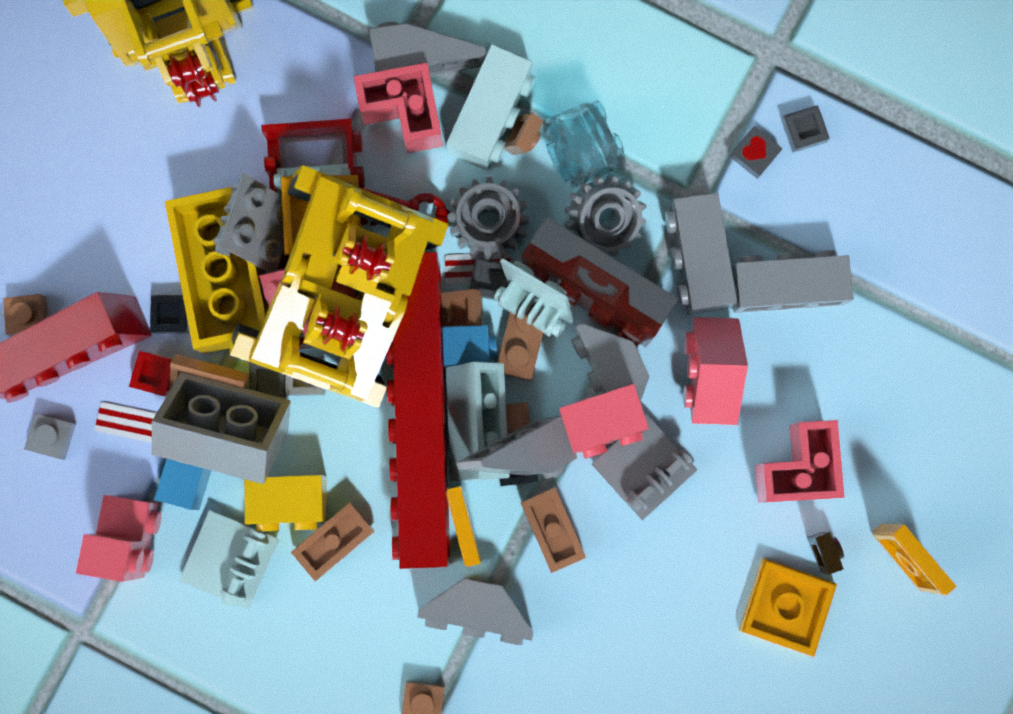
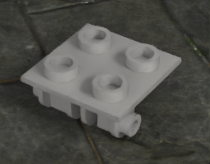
(253, 225)
(645, 470)

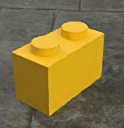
(286, 500)

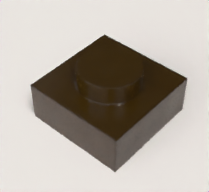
(826, 552)

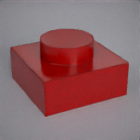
(151, 374)

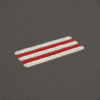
(461, 266)
(124, 422)

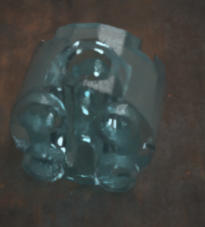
(582, 143)

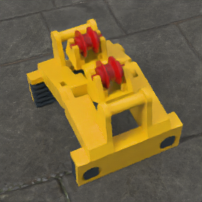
(170, 38)
(340, 324)

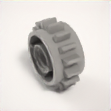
(488, 198)
(624, 218)

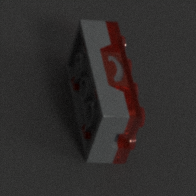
(598, 283)

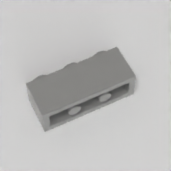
(701, 254)
(792, 282)

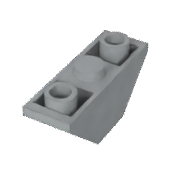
(612, 360)
(479, 609)

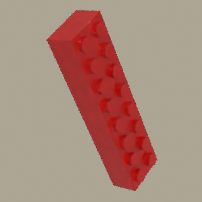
(420, 426)

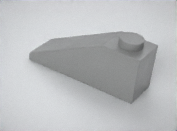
(408, 45)
(530, 450)

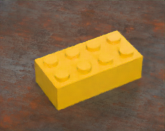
(214, 286)

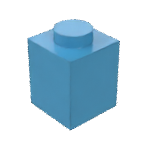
(468, 345)
(182, 485)

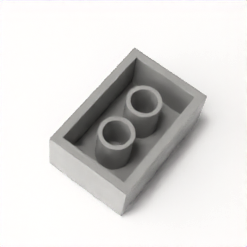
(220, 427)

